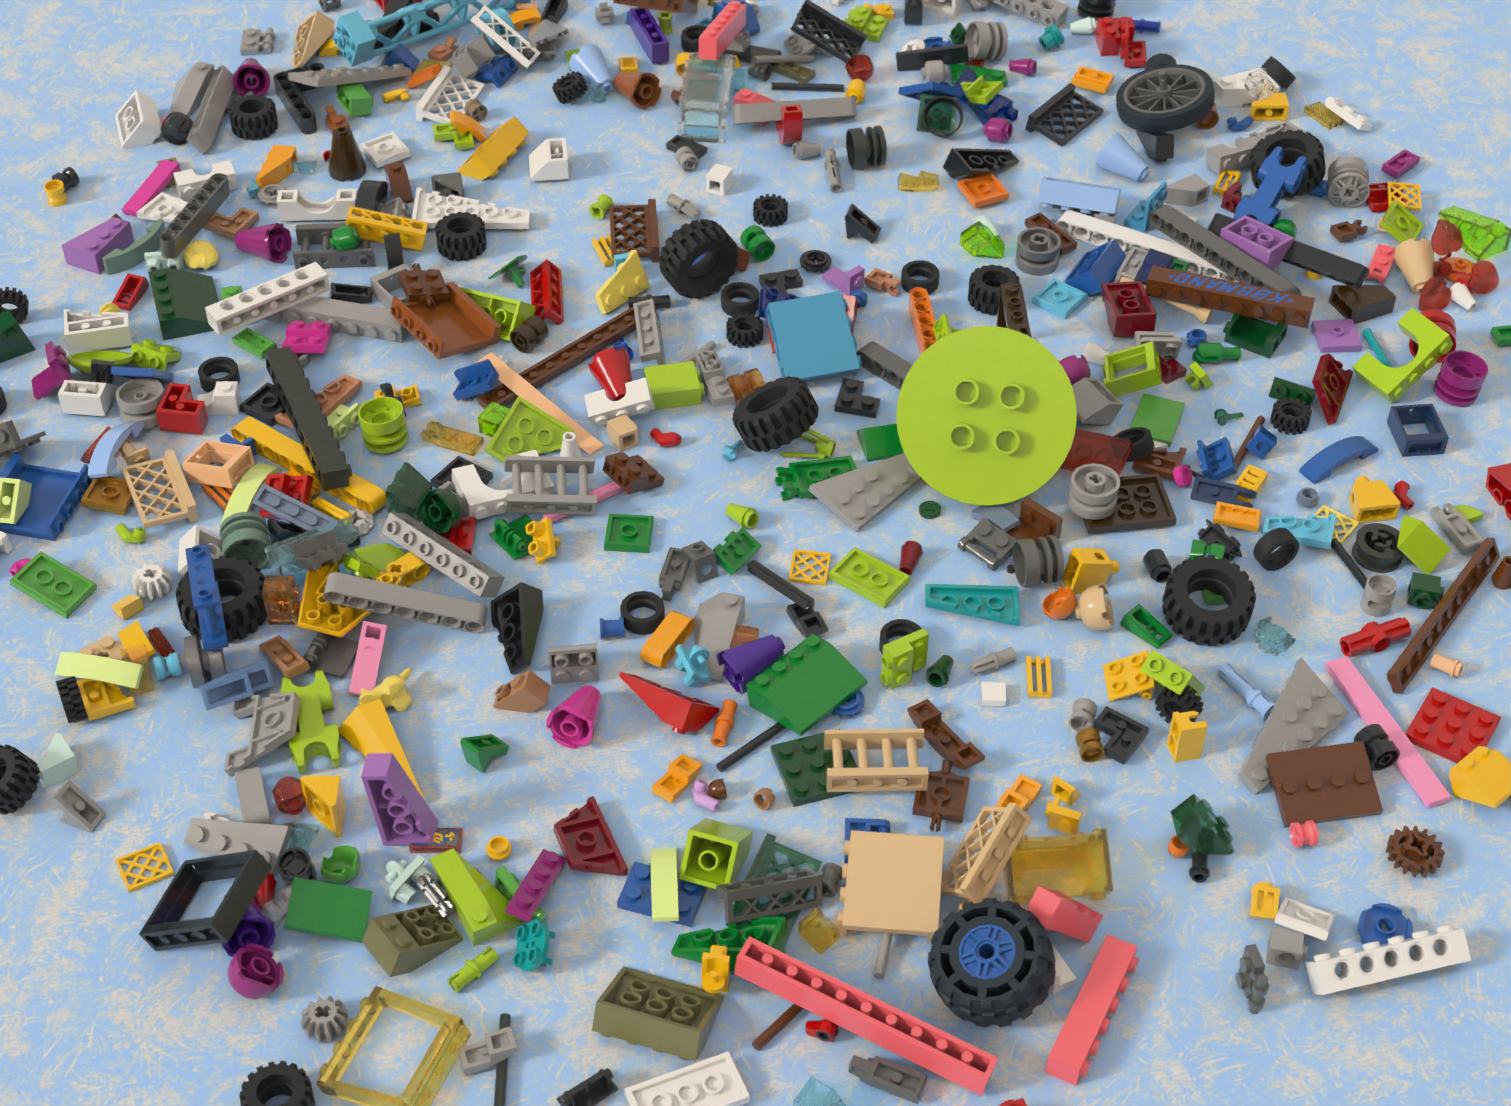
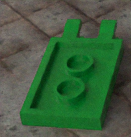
(805, 473)

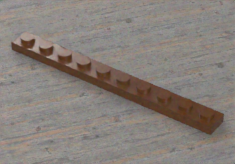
(566, 357)
(1443, 616)

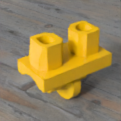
(543, 541)
(716, 970)

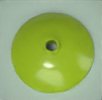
(83, 360)

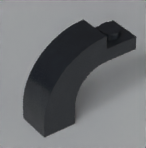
(371, 194)

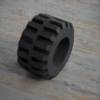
(253, 117)
(461, 236)
(985, 287)
(17, 779)
(276, 1081)

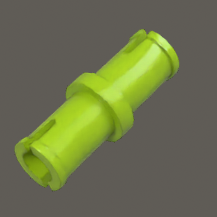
(473, 969)

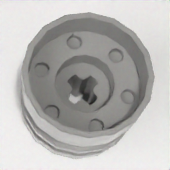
(986, 40)
(1348, 181)

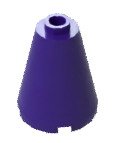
(749, 660)
(252, 929)

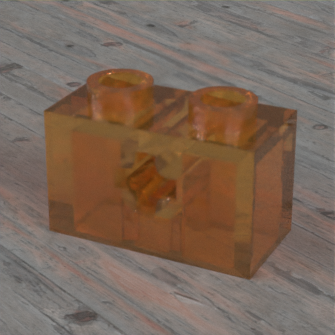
(281, 599)

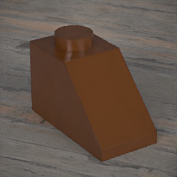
(398, 181)

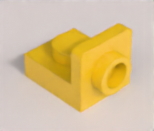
(1264, 901)

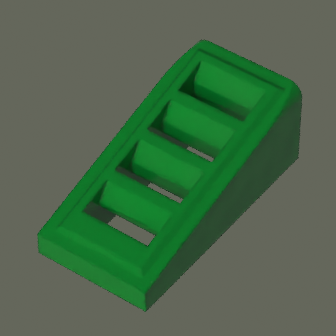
(1139, 615)

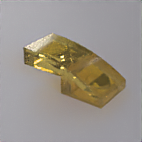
(923, 182)
(139, 655)

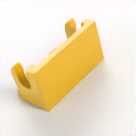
(1186, 737)

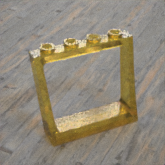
(430, 1072)

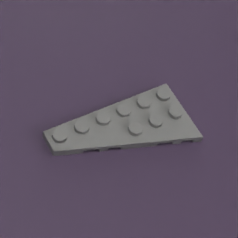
(343, 75)
(867, 490)

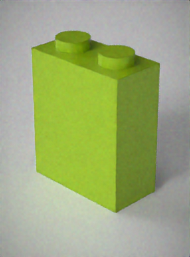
(674, 384)

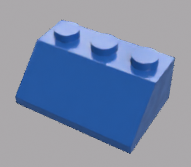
(1096, 268)

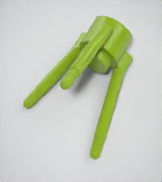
(823, 446)

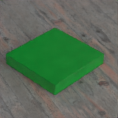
(628, 533)

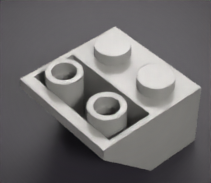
(1095, 402)
(574, 663)

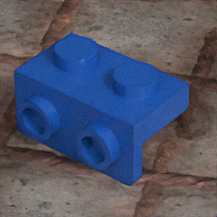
(498, 70)
(475, 379)
(1216, 459)

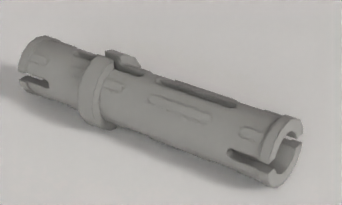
(833, 175)

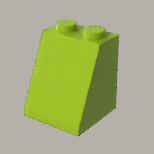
(714, 853)

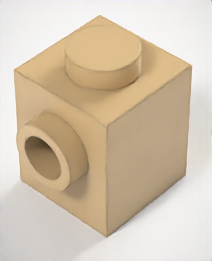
(622, 432)

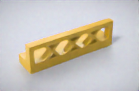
(375, 229)

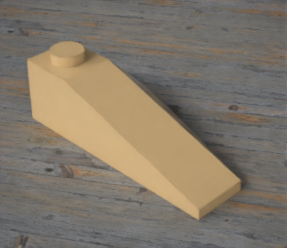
(311, 36)

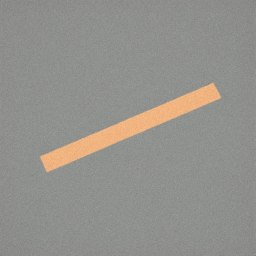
(529, 393)

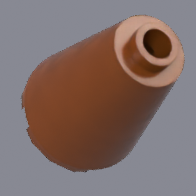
(638, 88)

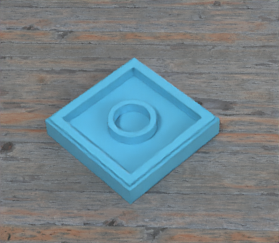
(1059, 298)

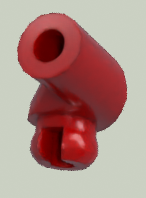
(665, 439)

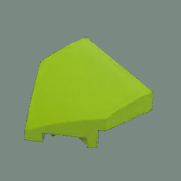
(980, 91)
(379, 555)

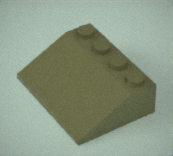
(657, 1013)

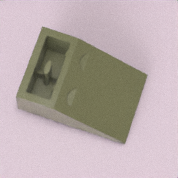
(409, 938)

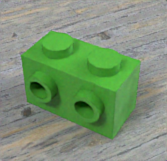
(354, 99)

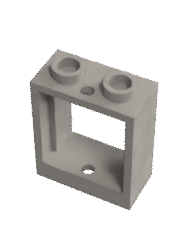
(382, 285)

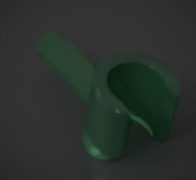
(1222, 416)

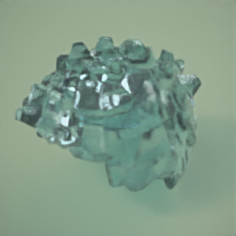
(1272, 637)

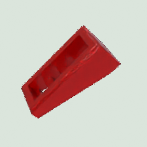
(131, 280)

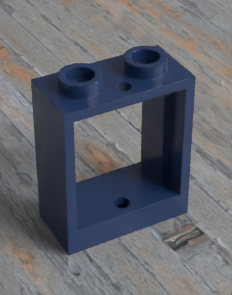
(1417, 444)

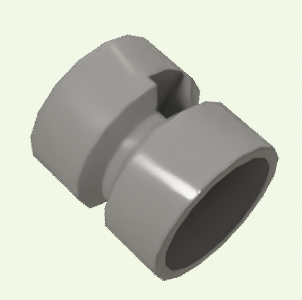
(1378, 595)

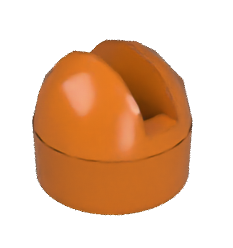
(1173, 847)

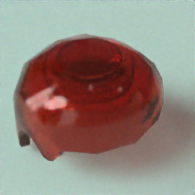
(860, 67)

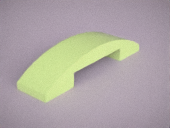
(248, 487)
(99, 669)
(664, 884)

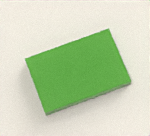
(1159, 416)
(53, 584)

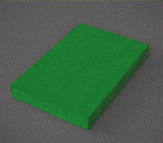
(328, 909)

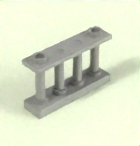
(550, 503)

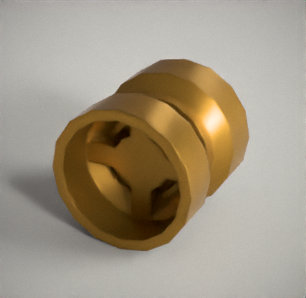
(1089, 745)

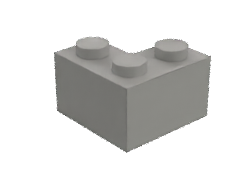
(472, 54)

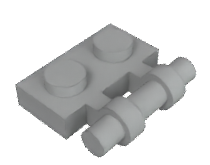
(255, 41)

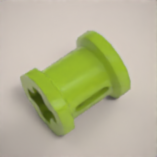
(665, 21)
(599, 208)

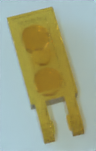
(452, 438)

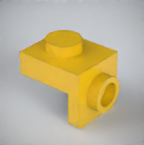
(1062, 818)

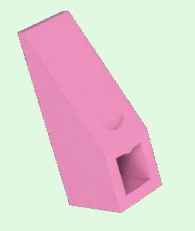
(367, 657)

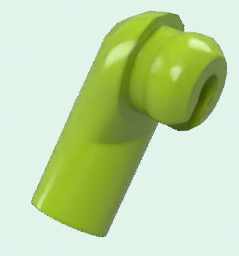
(127, 536)

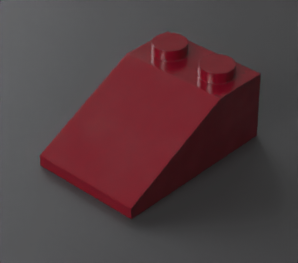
(1128, 308)

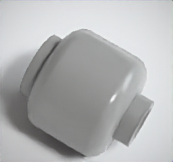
(934, 71)

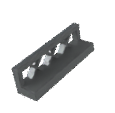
(766, 886)

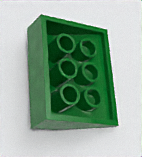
(804, 685)

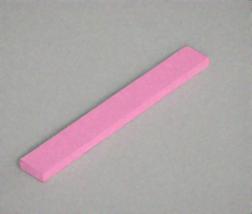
(1374, 712)

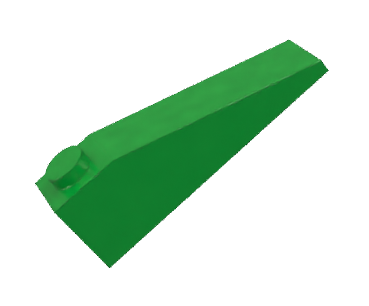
(764, 929)

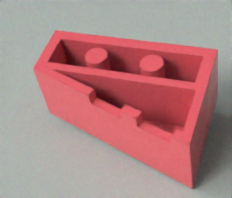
(1064, 914)

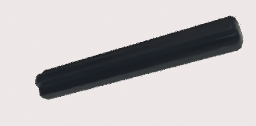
(781, 585)

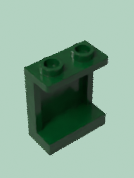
(1254, 334)

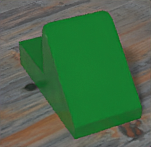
(481, 748)

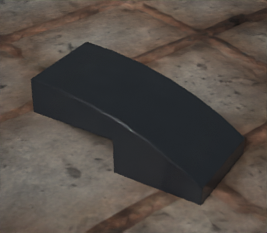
(806, 620)

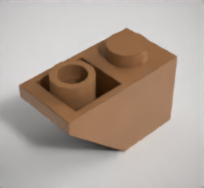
(522, 694)

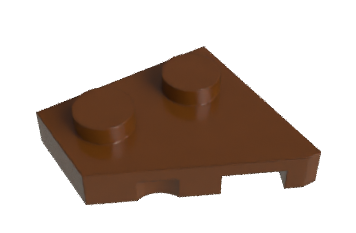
(1160, 462)

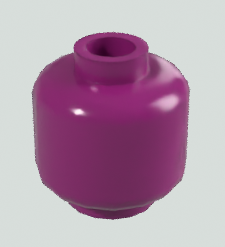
(998, 130)

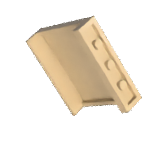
(892, 883)

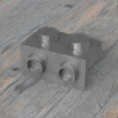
(318, 549)

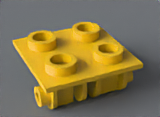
(1125, 677)

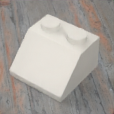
(194, 537)

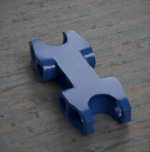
(1275, 182)

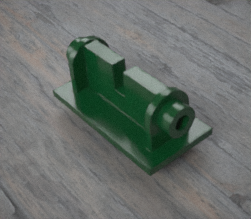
(1284, 388)

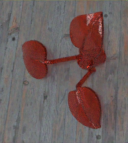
(1435, 294)

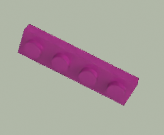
(536, 885)

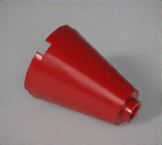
(612, 371)

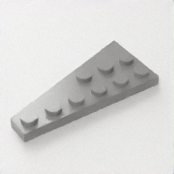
(1296, 722)

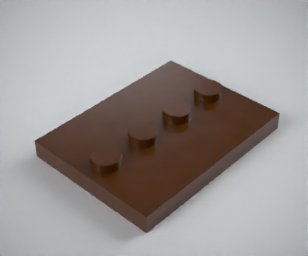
(1324, 783)

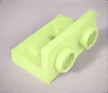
(343, 419)

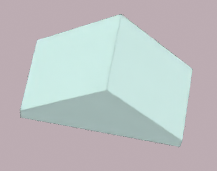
(57, 762)

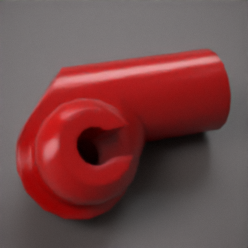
(1400, 491)

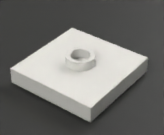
(385, 149)
(1304, 918)

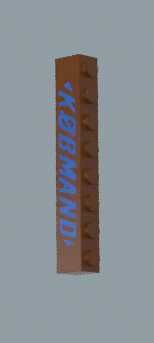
(1230, 296)

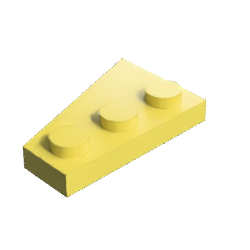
(625, 283)

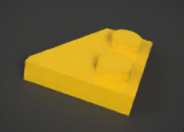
(103, 699)

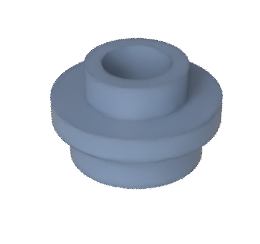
(1307, 497)

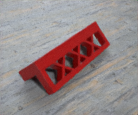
(551, 290)

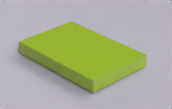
(869, 577)

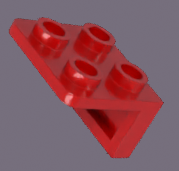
(1131, 51)

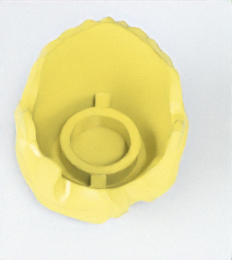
(200, 255)

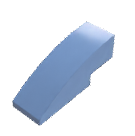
(236, 685)

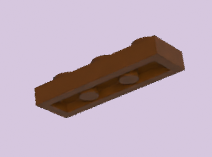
(1039, 220)

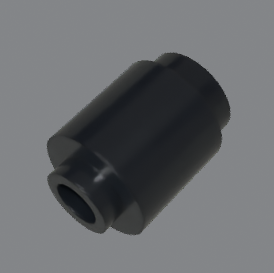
(1157, 565)

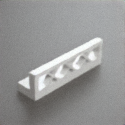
(498, 39)

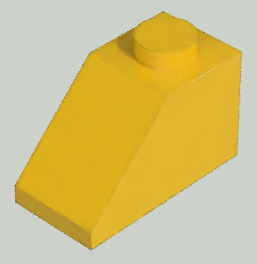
(1270, 109)

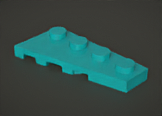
(978, 601)

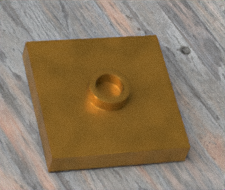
(108, 495)

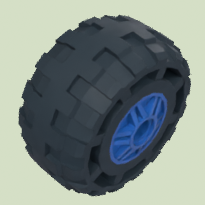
(992, 962)

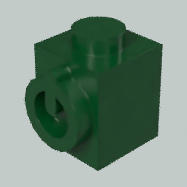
(1424, 590)

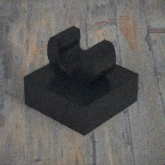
(101, 371)

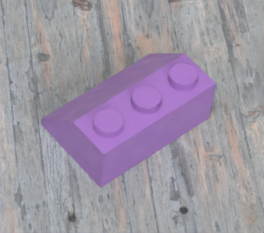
(1257, 240)

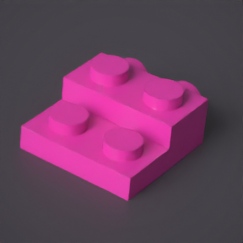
(308, 337)

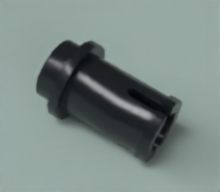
(1199, 870)

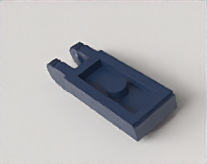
(1212, 491)

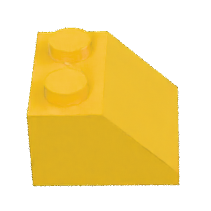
(1482, 777)

